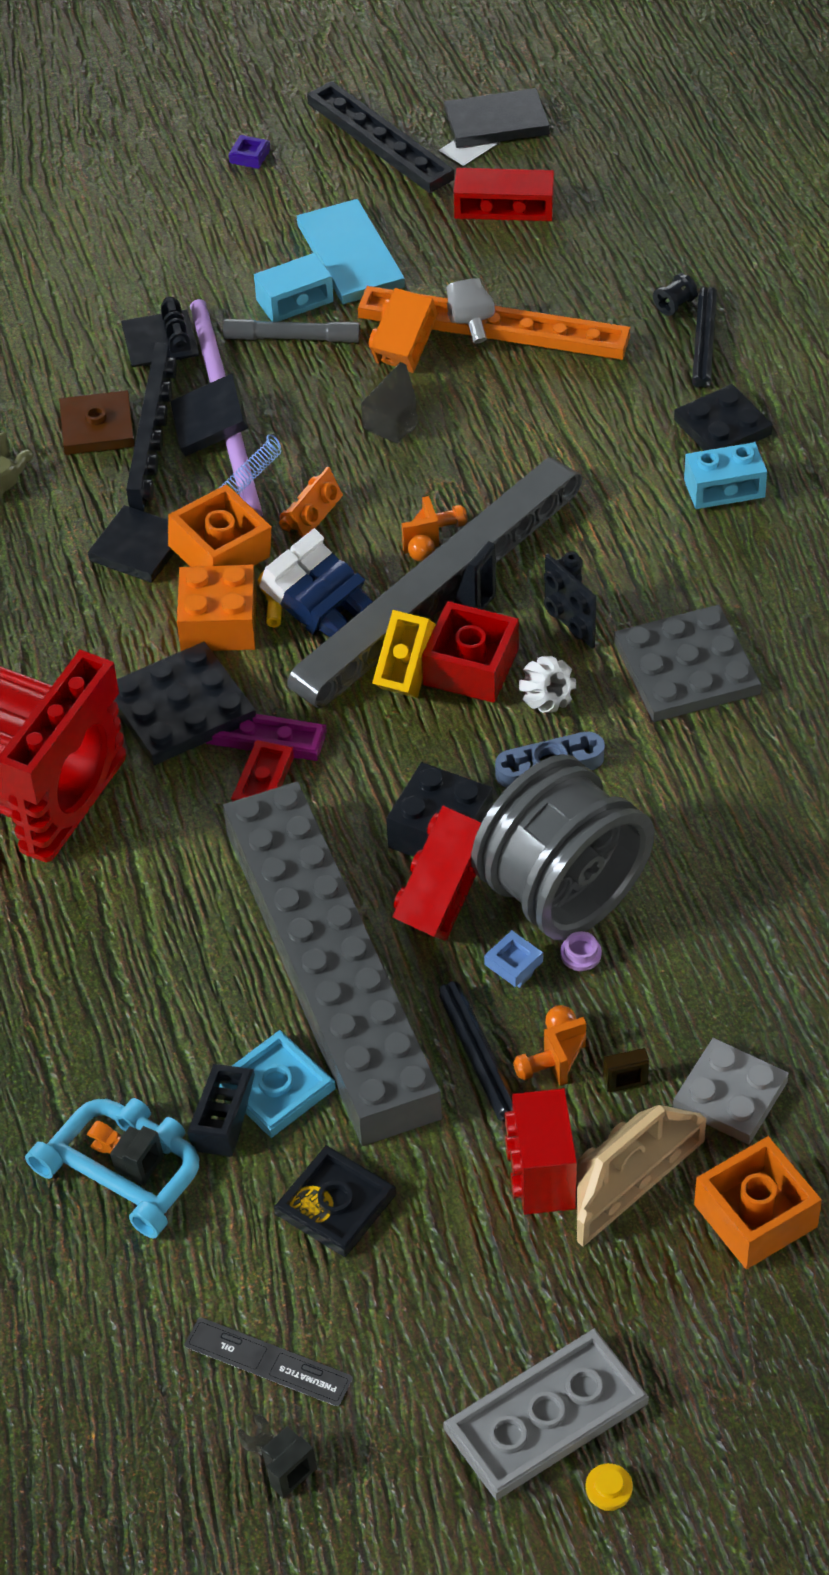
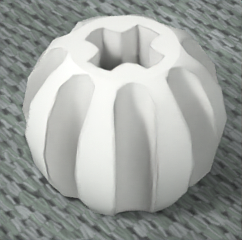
(547, 684)

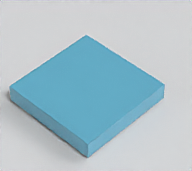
(283, 1083)

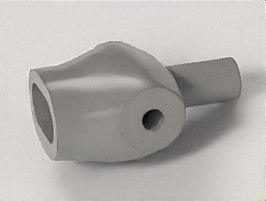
(470, 304)

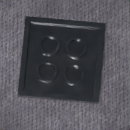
(181, 703)

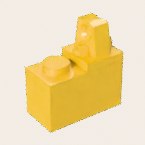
(401, 654)

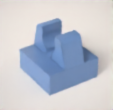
(514, 959)

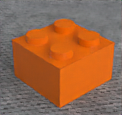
(219, 531)
(217, 607)
(757, 1202)

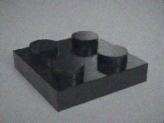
(723, 420)

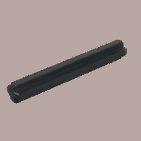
(704, 337)
(477, 1048)

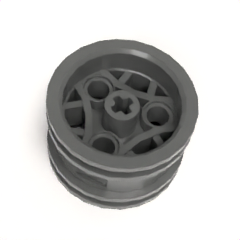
(562, 846)

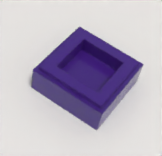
(249, 151)

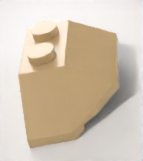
(632, 1163)

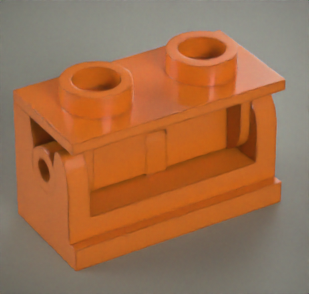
(403, 329)

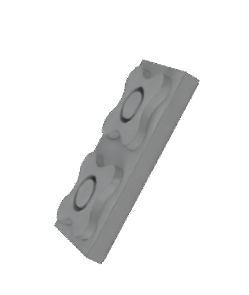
(545, 1413)

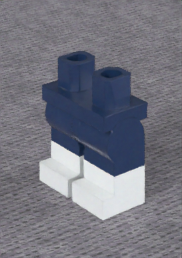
(315, 585)

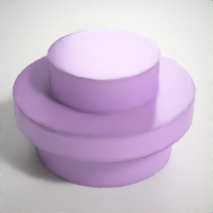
(580, 951)

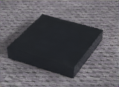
(209, 414)
(134, 544)
(356, 1197)

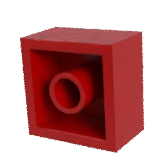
(470, 651)
(541, 1151)

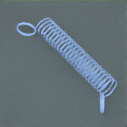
(269, 447)

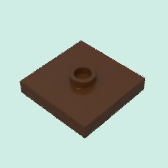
(96, 422)

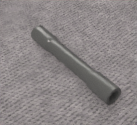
(251, 329)

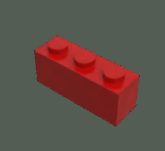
(503, 194)
(439, 875)

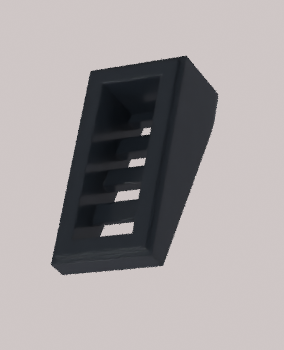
(479, 580)
(217, 1135)

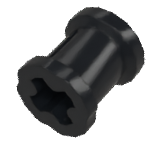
(675, 294)

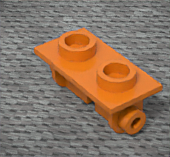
(312, 504)

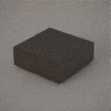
(626, 1070)

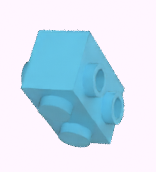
(725, 475)

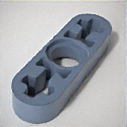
(572, 743)

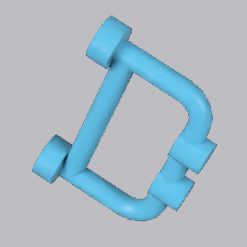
(150, 1210)

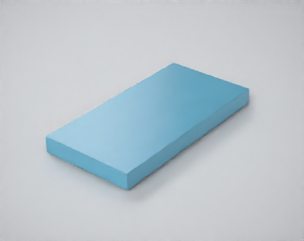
(350, 249)

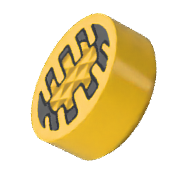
(307, 1203)

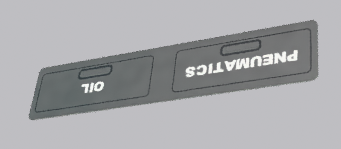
(268, 1361)

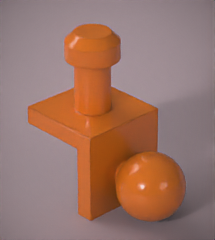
(422, 533)
(562, 1044)

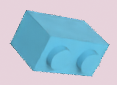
(293, 287)

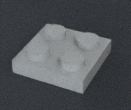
(731, 1090)

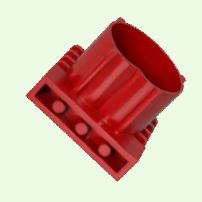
(57, 750)

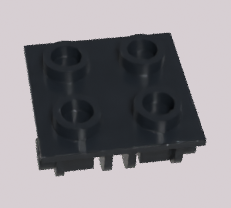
(169, 327)
(569, 598)

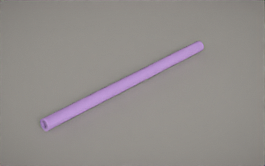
(215, 371)

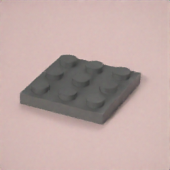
(686, 663)

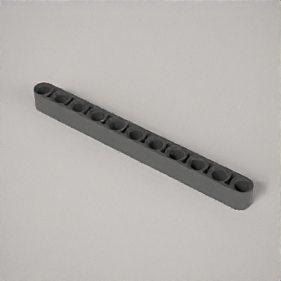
(433, 581)

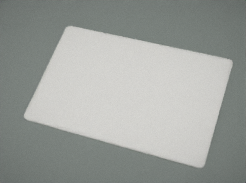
(465, 154)

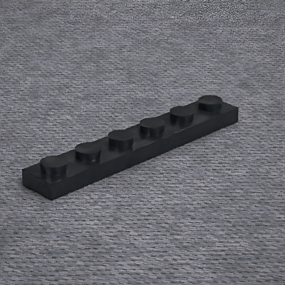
(381, 137)
(149, 434)

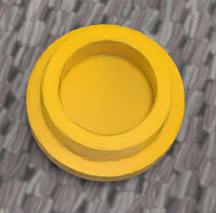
(609, 1486)

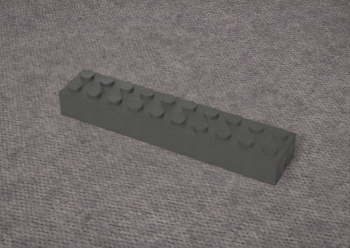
(332, 965)

